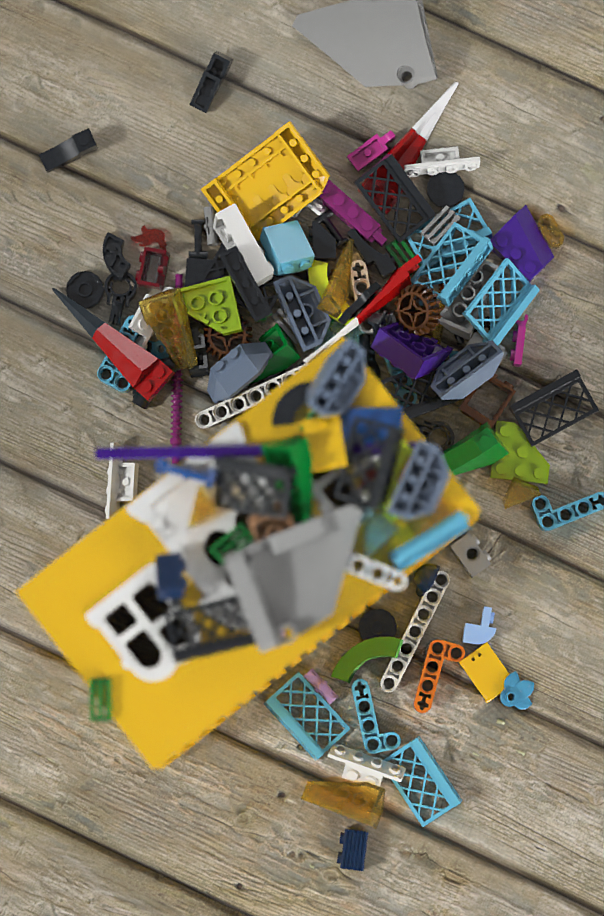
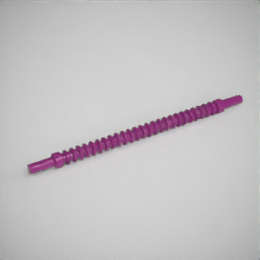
(176, 440)

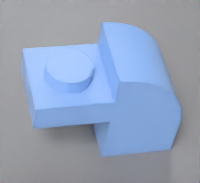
(480, 633)

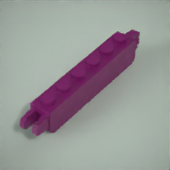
(351, 214)

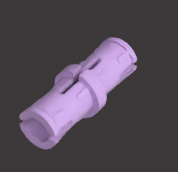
(321, 686)

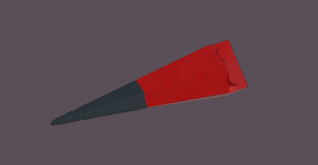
(137, 365)

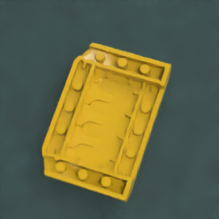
(270, 181)

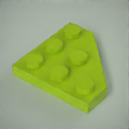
(214, 305)
(522, 461)

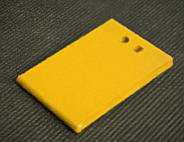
(325, 442)
(485, 671)

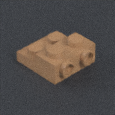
(264, 526)

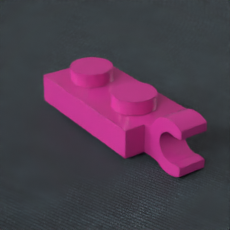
(370, 150)
(518, 337)

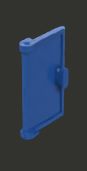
(389, 416)

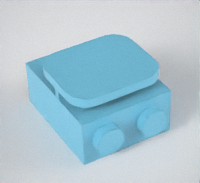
(287, 248)

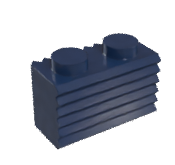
(170, 576)
(353, 849)

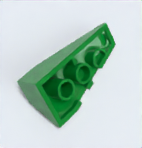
(283, 352)
(474, 451)
(294, 453)

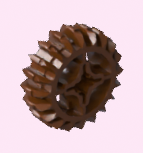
(413, 319)
(218, 336)

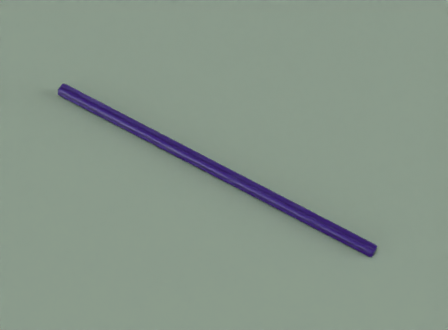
(204, 451)

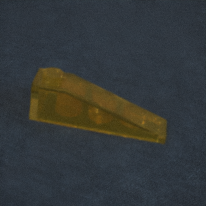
(338, 287)
(170, 322)
(355, 801)

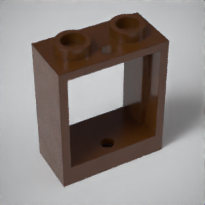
(478, 417)

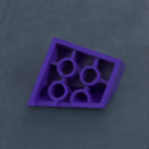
(523, 244)
(409, 352)

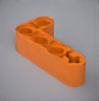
(434, 676)

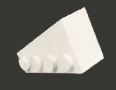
(235, 232)

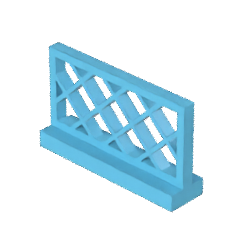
(485, 231)
(466, 268)
(508, 315)
(429, 540)
(292, 724)
(436, 774)

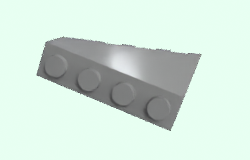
(453, 315)

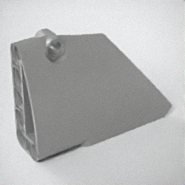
(374, 40)
(293, 575)

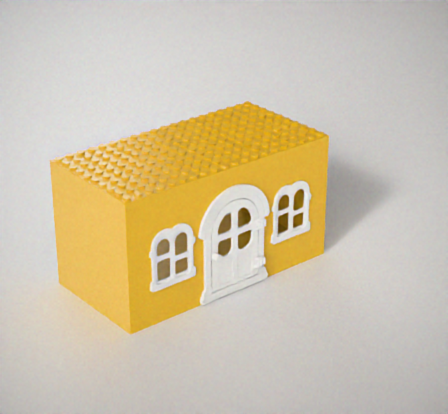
(180, 703)

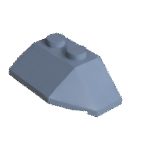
(300, 305)
(237, 370)
(467, 370)
(338, 380)
(421, 483)

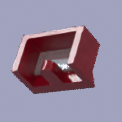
(153, 268)

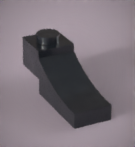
(211, 81)
(68, 150)
(384, 264)
(199, 339)

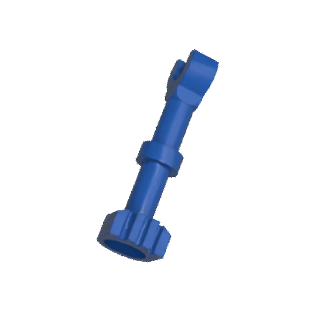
(164, 466)

